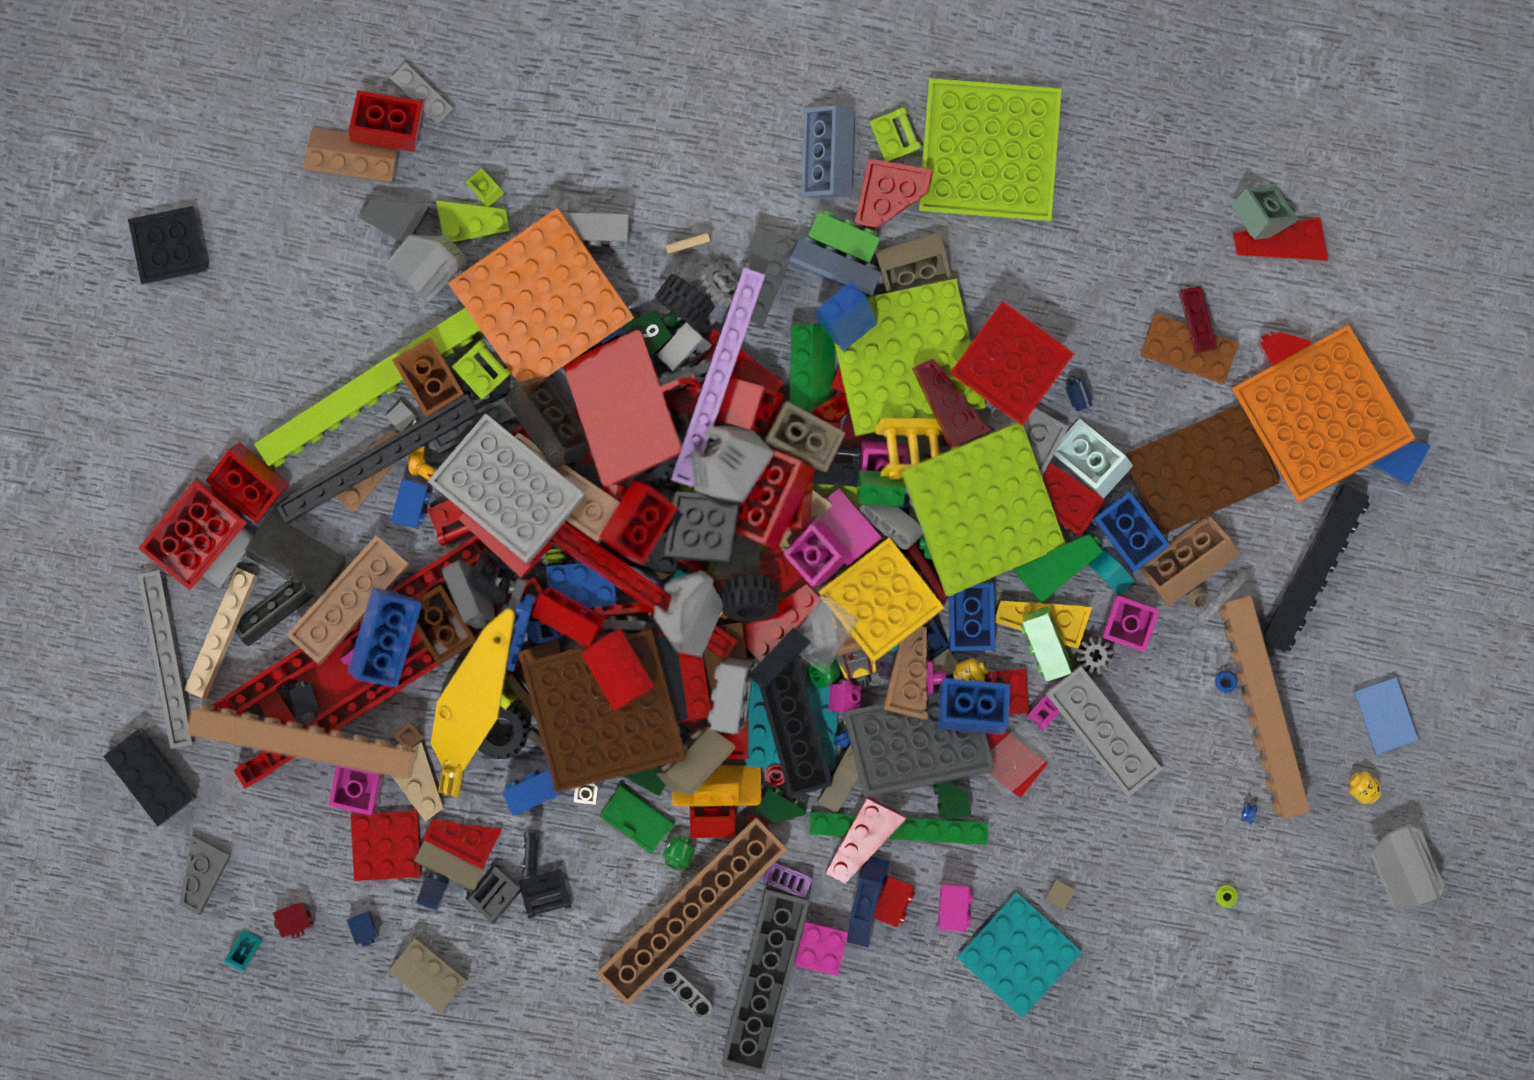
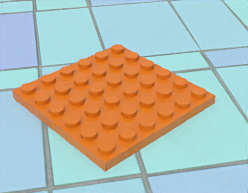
(541, 298)
(1323, 414)

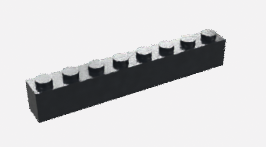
(1314, 568)

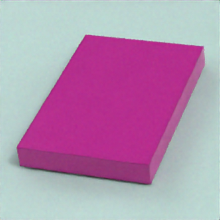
(849, 526)

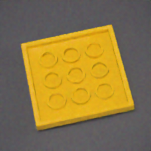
(885, 599)

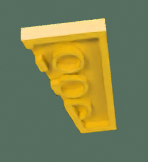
(1068, 618)

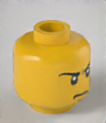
(970, 670)
(1364, 788)

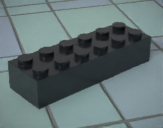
(795, 733)

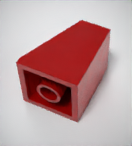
(749, 406)

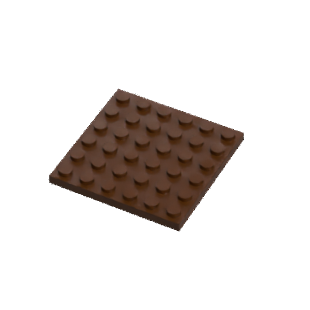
(582, 732)

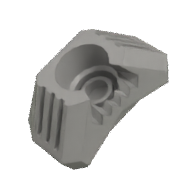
(427, 263)
(731, 463)
(691, 613)
(1407, 868)

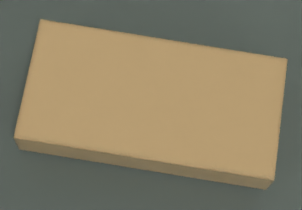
(687, 244)

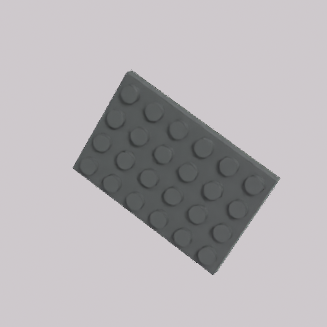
(910, 752)

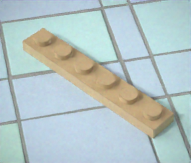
(221, 633)

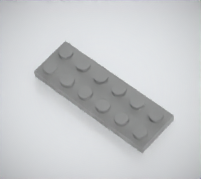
(1103, 731)

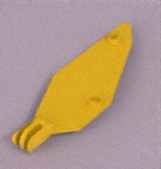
(471, 703)

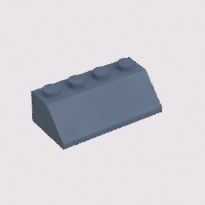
(827, 152)
(833, 267)

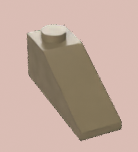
(842, 782)

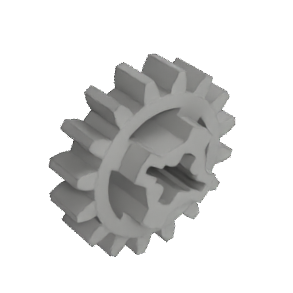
(719, 284)

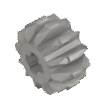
(1101, 651)

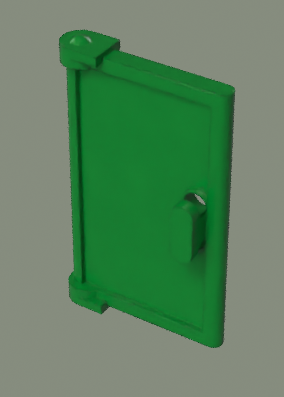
(639, 817)

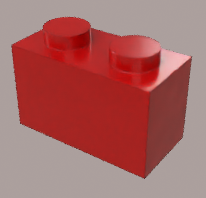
(893, 901)

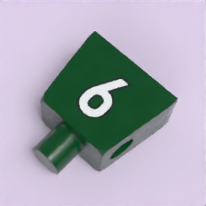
(653, 329)

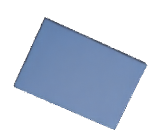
(1386, 715)

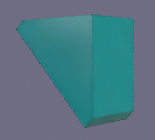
(1111, 573)
(243, 951)

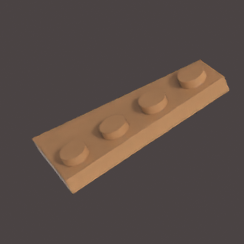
(358, 494)
(907, 682)

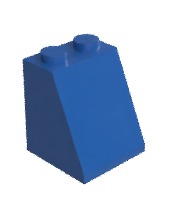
(846, 316)

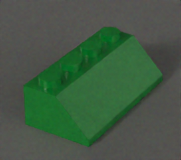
(811, 366)

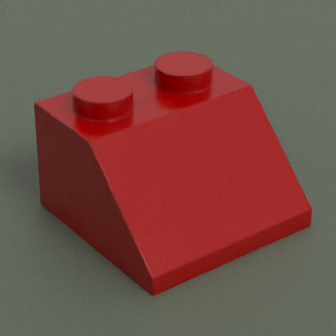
(712, 822)

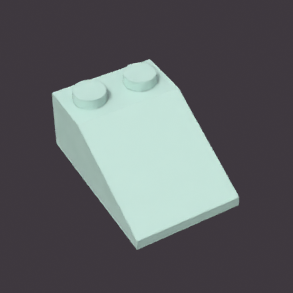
(1092, 458)

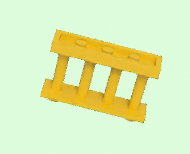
(910, 428)

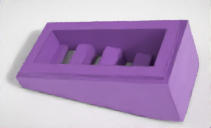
(807, 880)

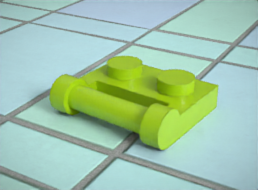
(888, 138)
(476, 375)

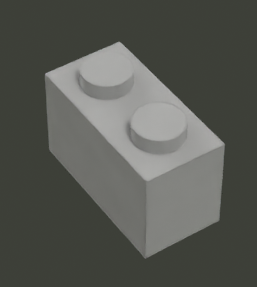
(684, 348)

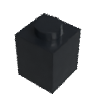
(304, 698)

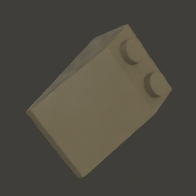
(803, 437)

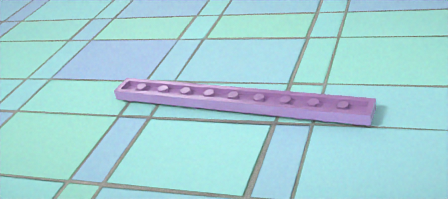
(719, 372)

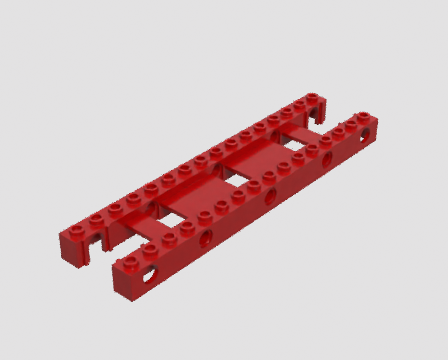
(338, 692)

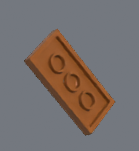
(1171, 345)

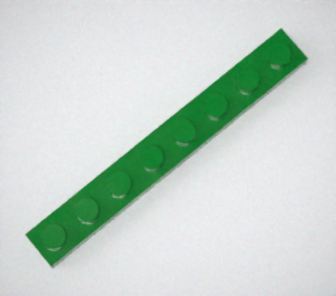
(911, 829)

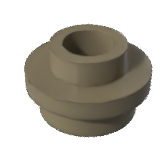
(1196, 598)

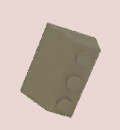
(914, 264)
(703, 754)
(428, 974)

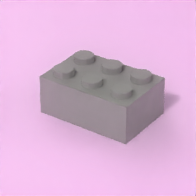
(601, 229)
(731, 695)

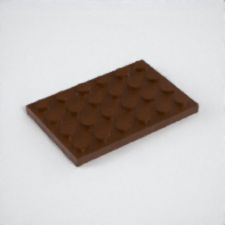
(1201, 469)

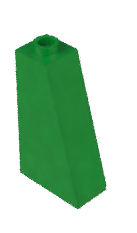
(1059, 565)

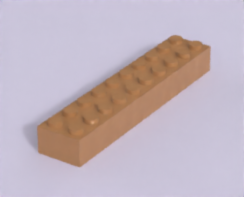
(1265, 707)
(301, 742)
(692, 910)

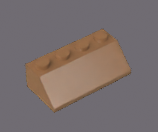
(334, 155)
(1189, 560)

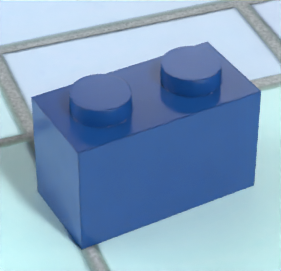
(410, 504)

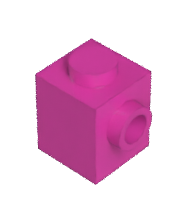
(844, 696)

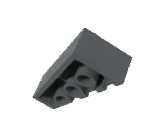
(771, 258)

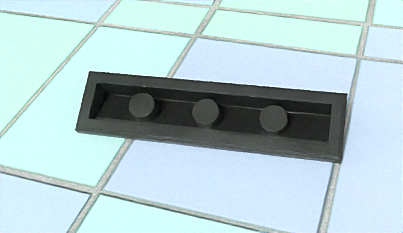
(271, 612)

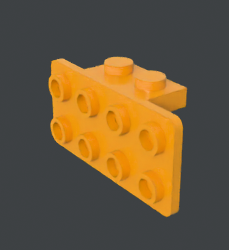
(725, 787)

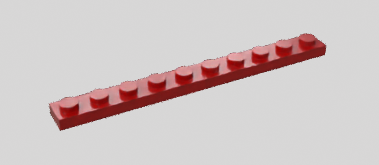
(628, 580)

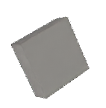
(401, 416)

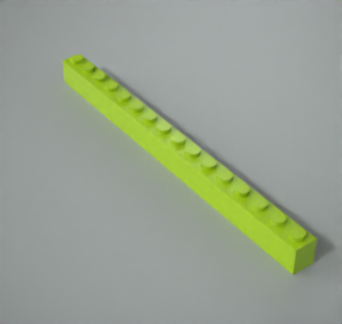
(359, 393)

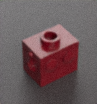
(293, 920)

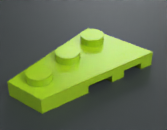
(468, 222)

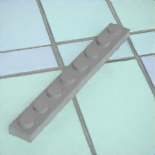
(165, 658)

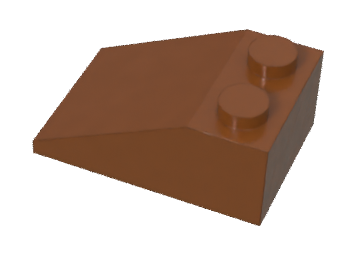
(428, 377)

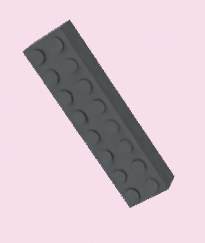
(765, 981)

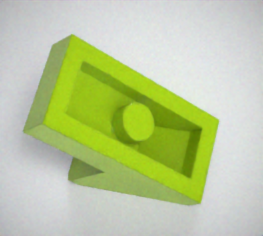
(484, 187)

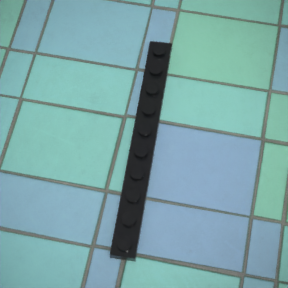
(377, 458)

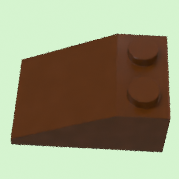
(442, 626)

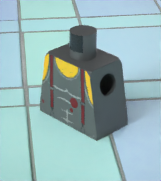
(857, 666)

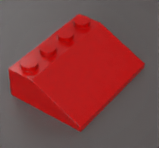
(773, 500)
(192, 534)

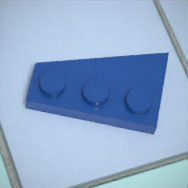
(520, 626)

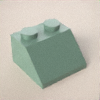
(1264, 211)

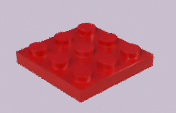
(385, 845)

